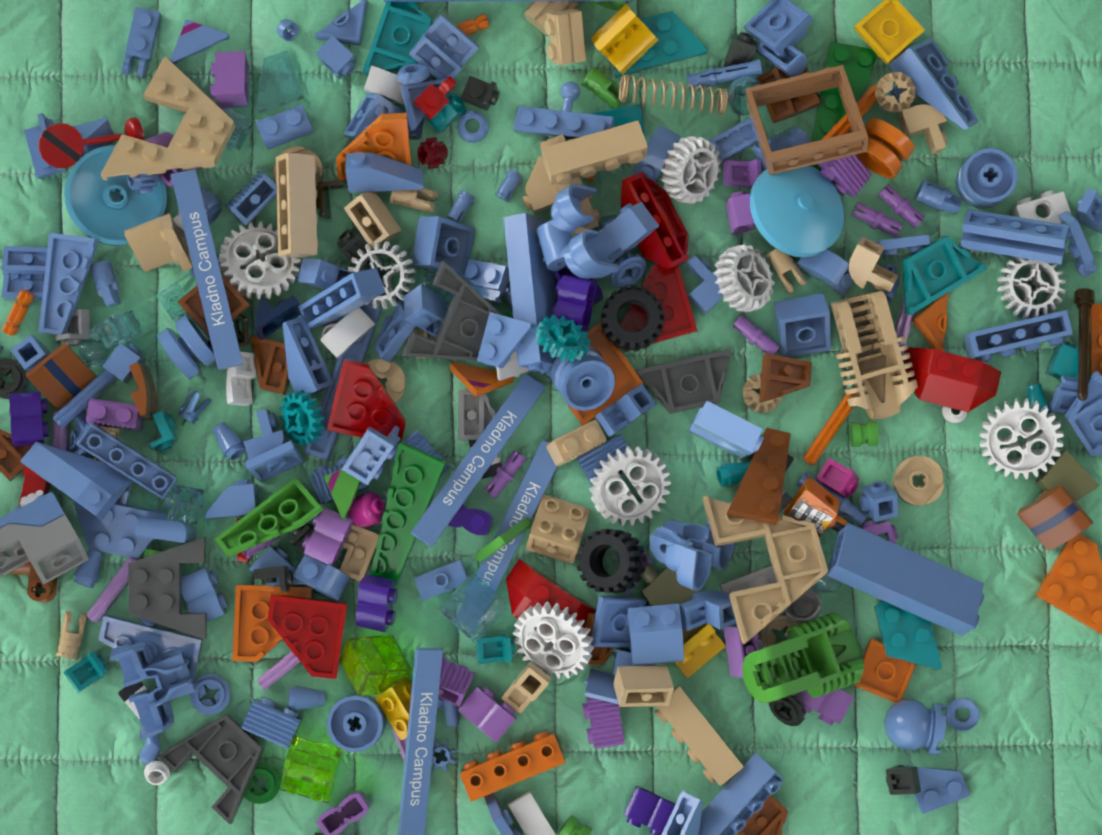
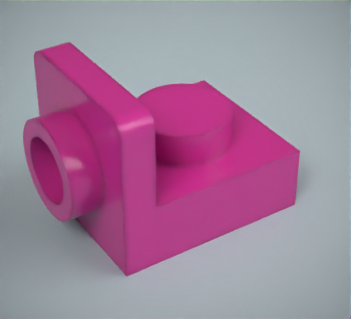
(838, 478)

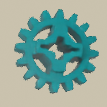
(562, 338)
(301, 417)

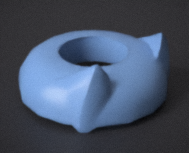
(407, 77)
(476, 136)
(965, 725)

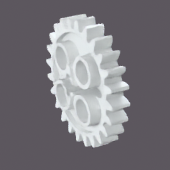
(248, 242)
(1030, 458)
(610, 499)
(553, 640)

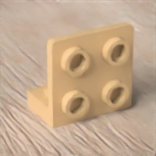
(158, 244)
(557, 529)

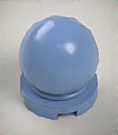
(913, 725)

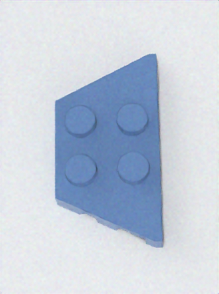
(1086, 416)
(117, 529)

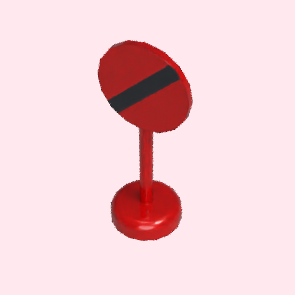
(63, 144)

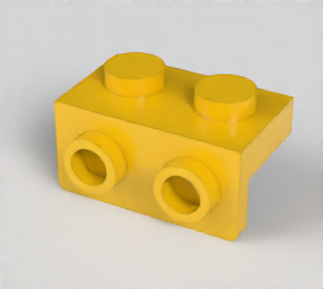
(396, 706)

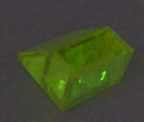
(374, 663)
(311, 769)

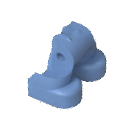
(557, 241)
(689, 551)
(171, 678)

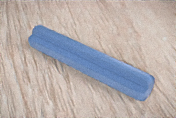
(81, 400)

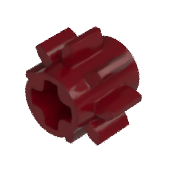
(432, 153)

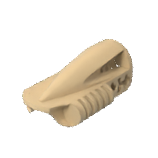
(872, 355)

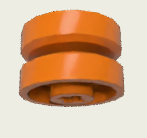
(885, 148)

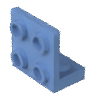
(368, 111)
(32, 135)
(370, 454)

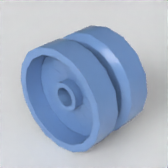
(996, 168)
(184, 349)
(584, 382)
(341, 725)

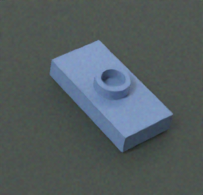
(735, 140)
(440, 580)

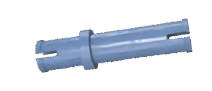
(725, 74)
(846, 508)

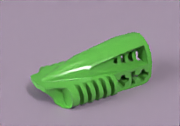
(815, 658)

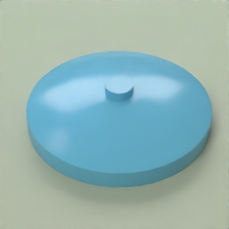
(108, 206)
(797, 211)

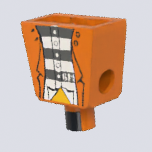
(816, 506)

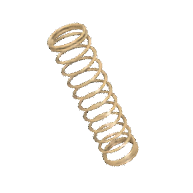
(721, 103)

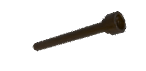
(1084, 299)

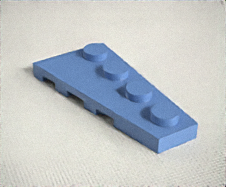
(64, 279)
(121, 631)

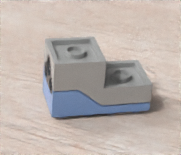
(40, 536)

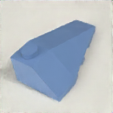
(933, 83)
(82, 479)

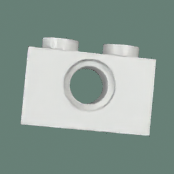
(1050, 202)

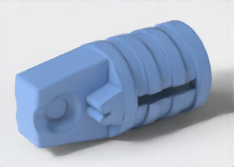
(937, 197)
(106, 282)

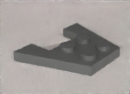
(462, 325)
(157, 588)
(227, 753)

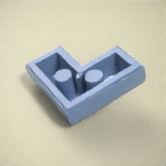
(789, 60)
(165, 530)

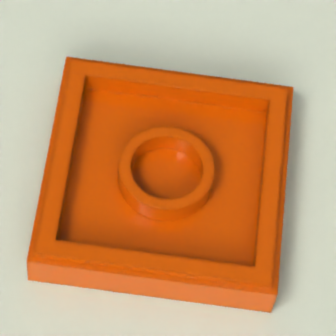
(883, 674)

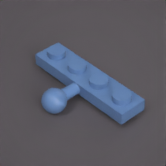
(565, 122)

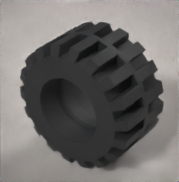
(642, 299)
(592, 561)

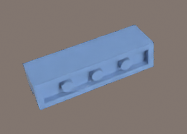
(1014, 236)
(126, 459)
(740, 798)

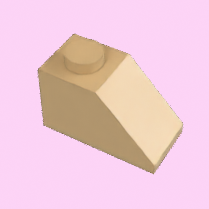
(538, 190)

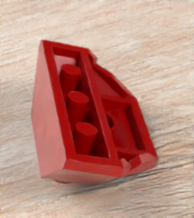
(670, 240)
(952, 379)
(529, 586)

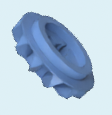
(636, 267)
(209, 706)

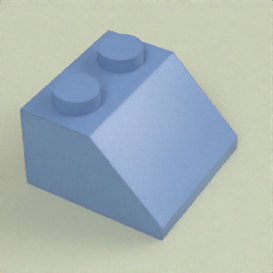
(440, 241)
(803, 325)
(655, 634)

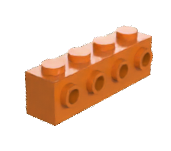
(511, 766)

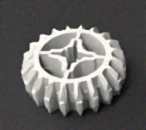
(697, 170)
(393, 269)
(744, 278)
(1025, 305)

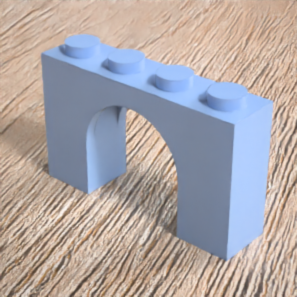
(726, 430)

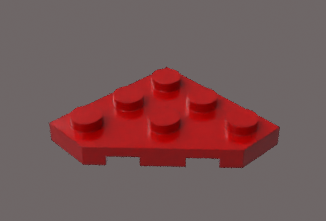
(670, 289)
(363, 403)
(310, 631)

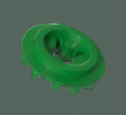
(261, 795)

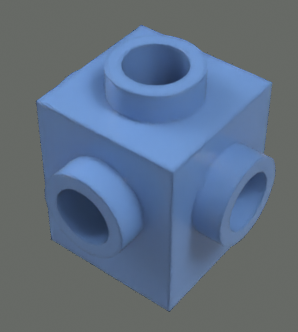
(879, 501)

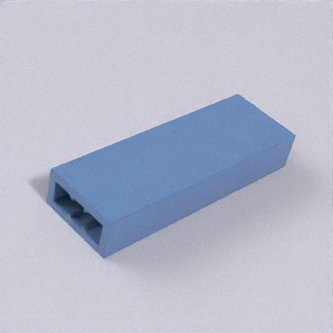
(531, 286)
(906, 579)

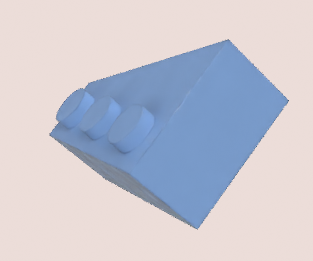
(622, 233)

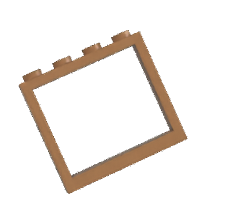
(816, 151)

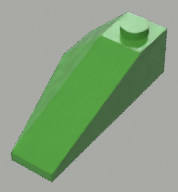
(277, 515)

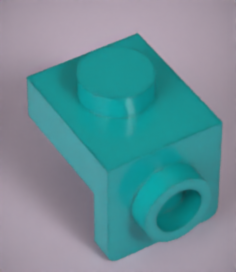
(448, 113)
(166, 426)
(495, 649)
(86, 671)

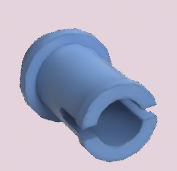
(509, 185)
(461, 206)

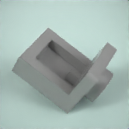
(78, 329)

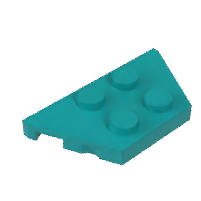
(396, 35)
(673, 43)
(936, 272)
(907, 636)

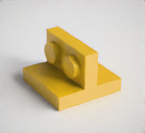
(889, 29)
(624, 39)
(699, 647)

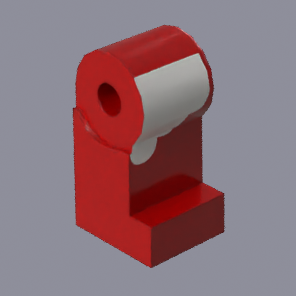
(32, 487)

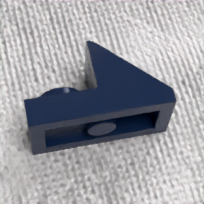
(272, 319)

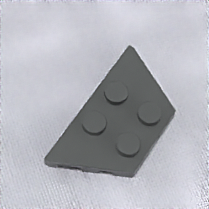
(688, 382)

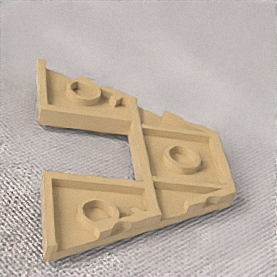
(196, 142)
(793, 554)

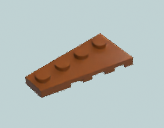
(763, 482)

